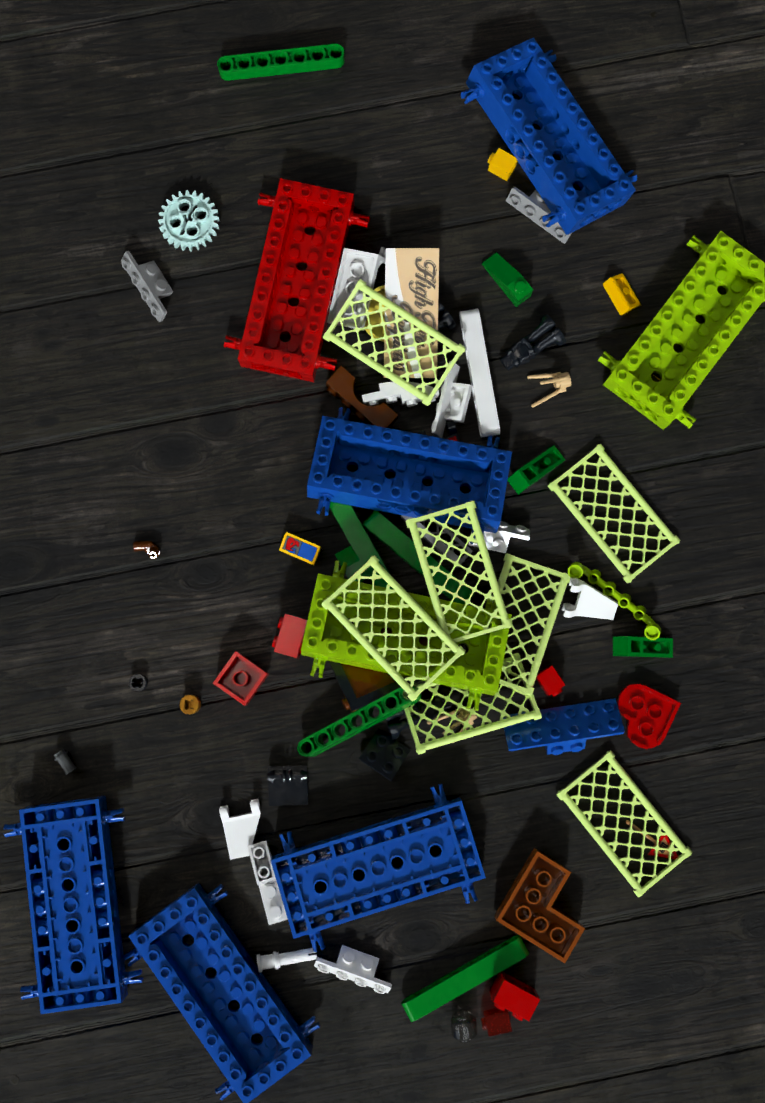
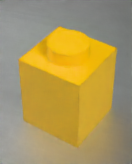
(502, 164)

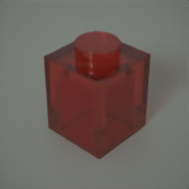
(496, 1022)

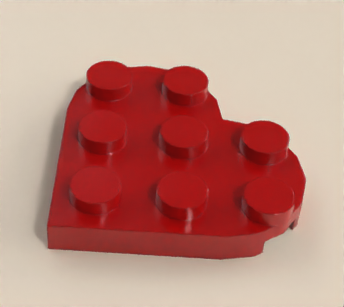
(647, 714)

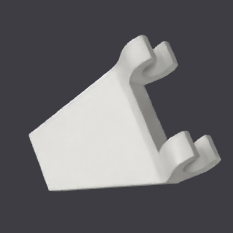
(589, 602)
(240, 829)

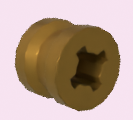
(191, 706)

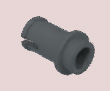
(64, 761)

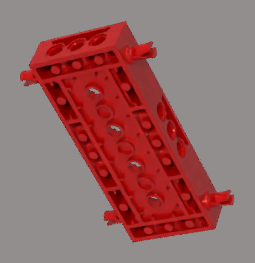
(279, 280)

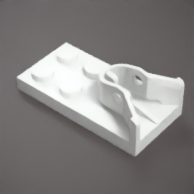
(353, 267)

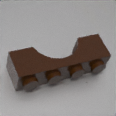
(342, 385)

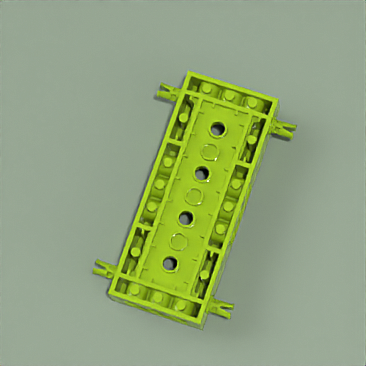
(720, 264)
(328, 641)

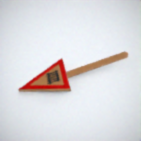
(664, 842)

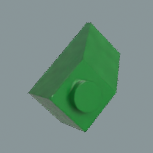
(353, 562)

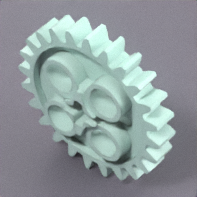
(173, 214)

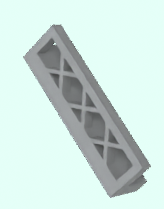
(440, 546)

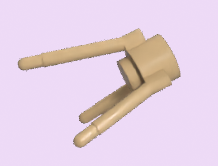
(559, 380)
(463, 715)

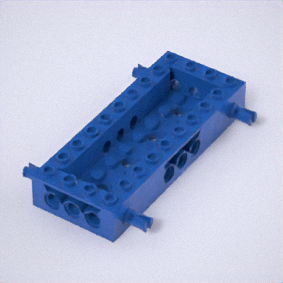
(562, 132)
(412, 460)
(373, 851)
(89, 903)
(206, 999)

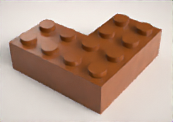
(530, 911)

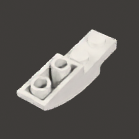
(390, 392)
(266, 880)

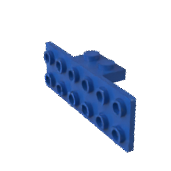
(566, 727)

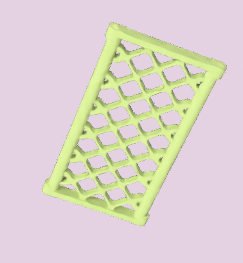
(329, 336)
(411, 523)
(628, 577)
(565, 579)
(419, 611)
(421, 748)
(655, 815)

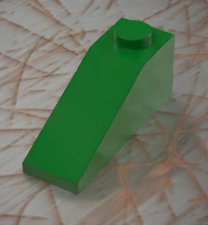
(508, 279)
(535, 469)
(642, 647)

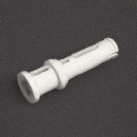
(277, 960)

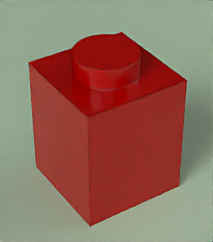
(550, 681)

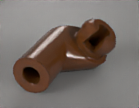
(147, 546)

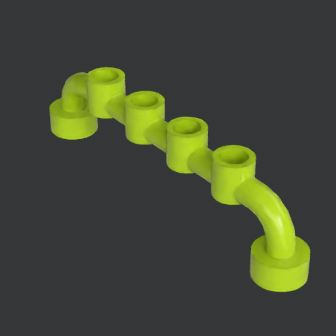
(652, 629)

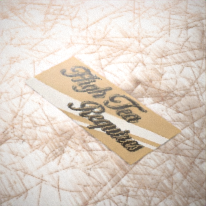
(414, 286)

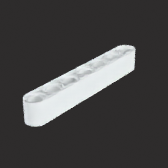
(479, 373)

